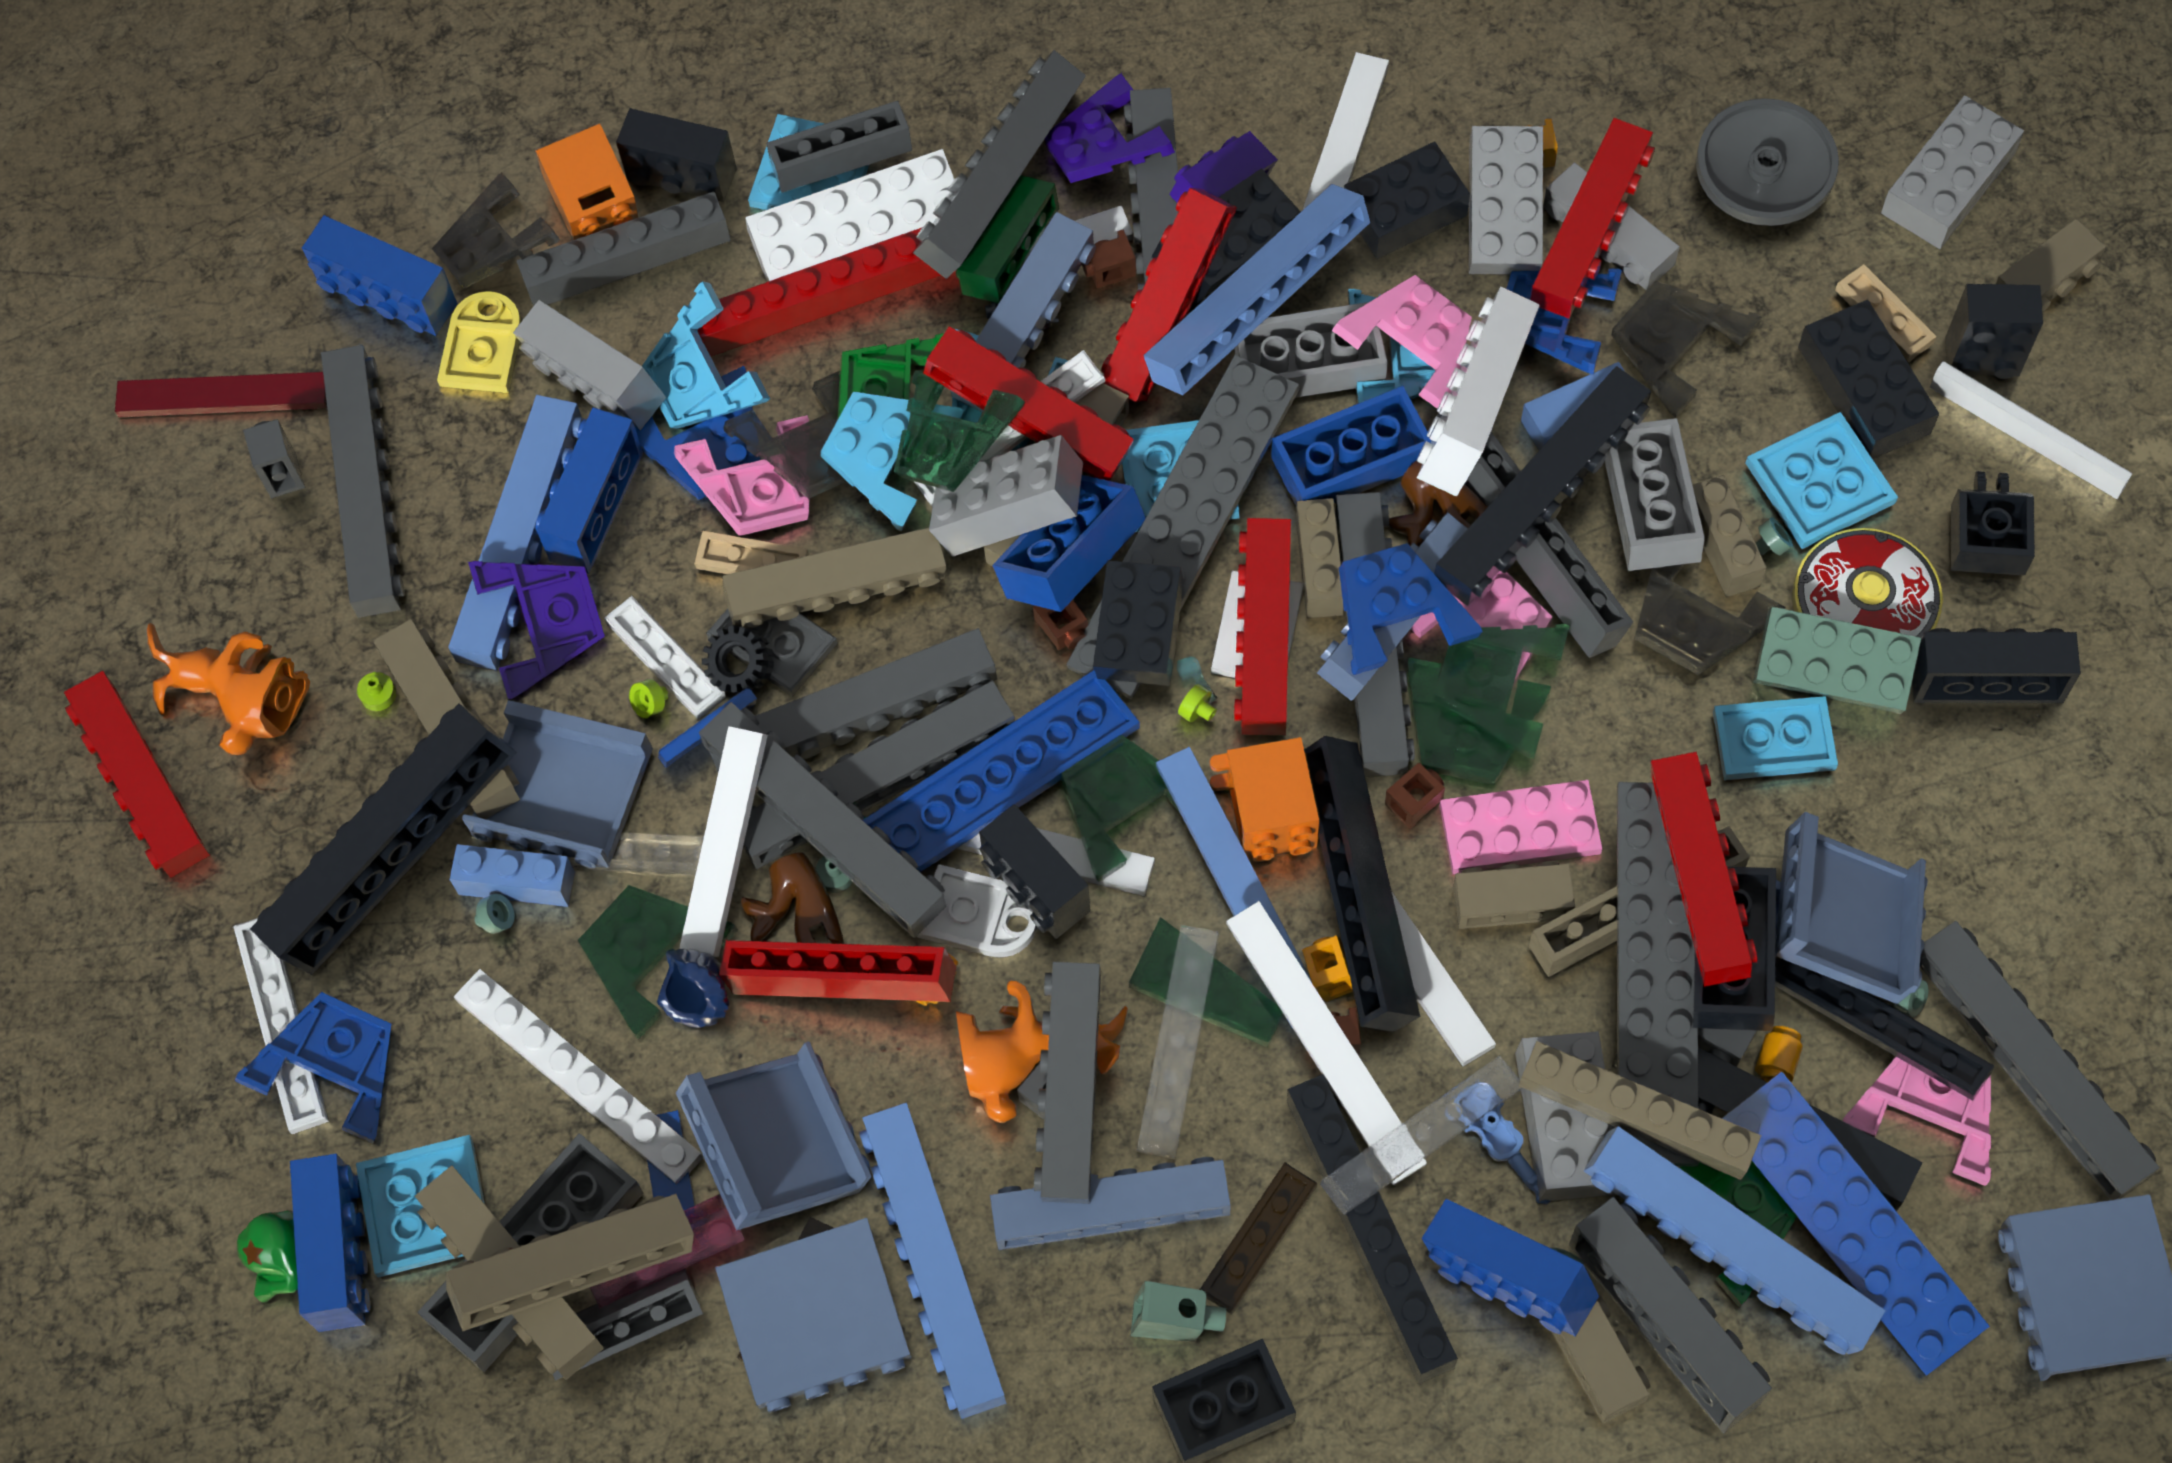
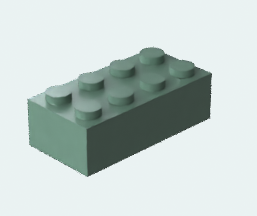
(1837, 660)

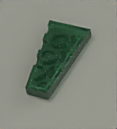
(1229, 1001)

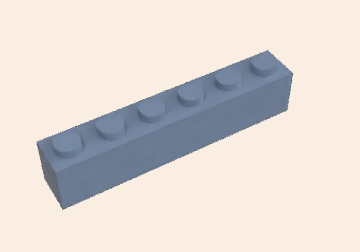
(1037, 291)
(1337, 667)
(1116, 1204)

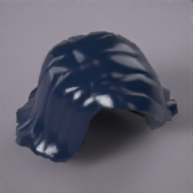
(693, 989)

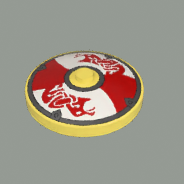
(1869, 582)

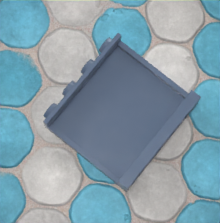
(571, 779)
(1850, 913)
(774, 1137)
(2091, 1284)
(813, 1315)

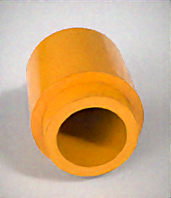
(1779, 1053)

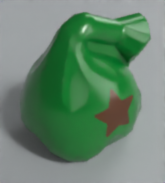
(269, 1251)

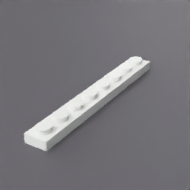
(578, 1077)

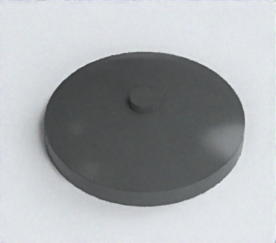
(1767, 161)

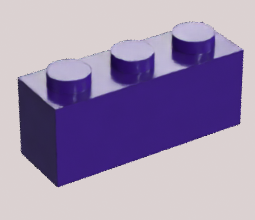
(1226, 167)

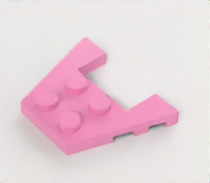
(1421, 323)
(746, 494)
(1504, 606)
(1931, 1100)

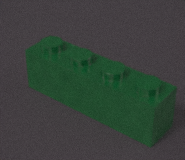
(1008, 239)

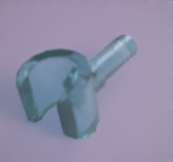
(1190, 668)

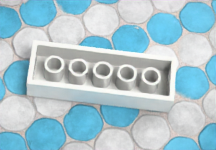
(849, 215)
(1476, 391)

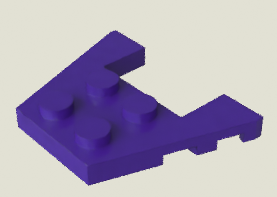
(1090, 143)
(556, 613)

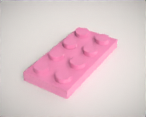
(1520, 826)

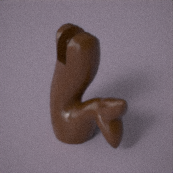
(1422, 497)
(790, 879)

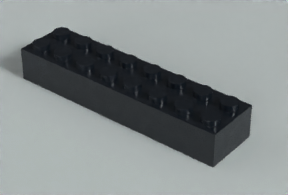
(383, 840)

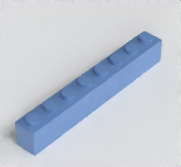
(1257, 289)
(487, 618)
(1734, 1242)
(934, 1262)

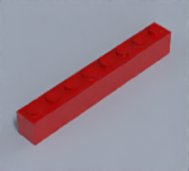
(816, 293)

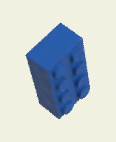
(379, 276)
(1351, 448)
(589, 489)
(1061, 558)
(328, 1243)
(1510, 1268)

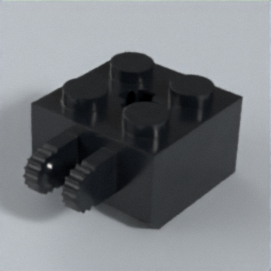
(1992, 528)

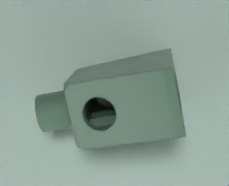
(1159, 1317)

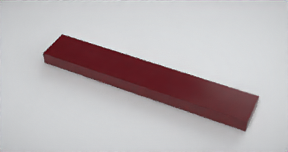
(220, 394)

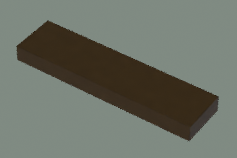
(1258, 1237)

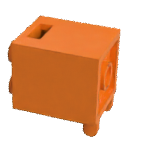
(581, 168)
(1269, 797)

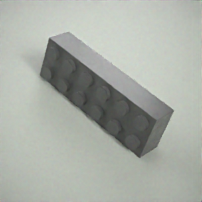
(573, 1189)
(1670, 1314)

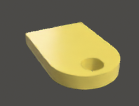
(479, 347)

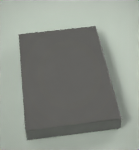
(796, 645)

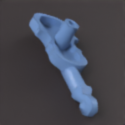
(1504, 1144)

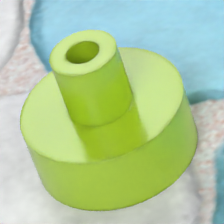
(376, 691)
(647, 698)
(1196, 704)

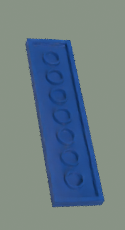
(1004, 771)
(1857, 1225)

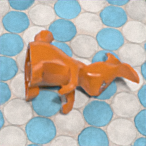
(251, 701)
(1004, 1057)

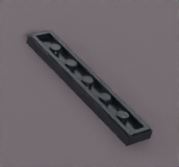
(1886, 1028)

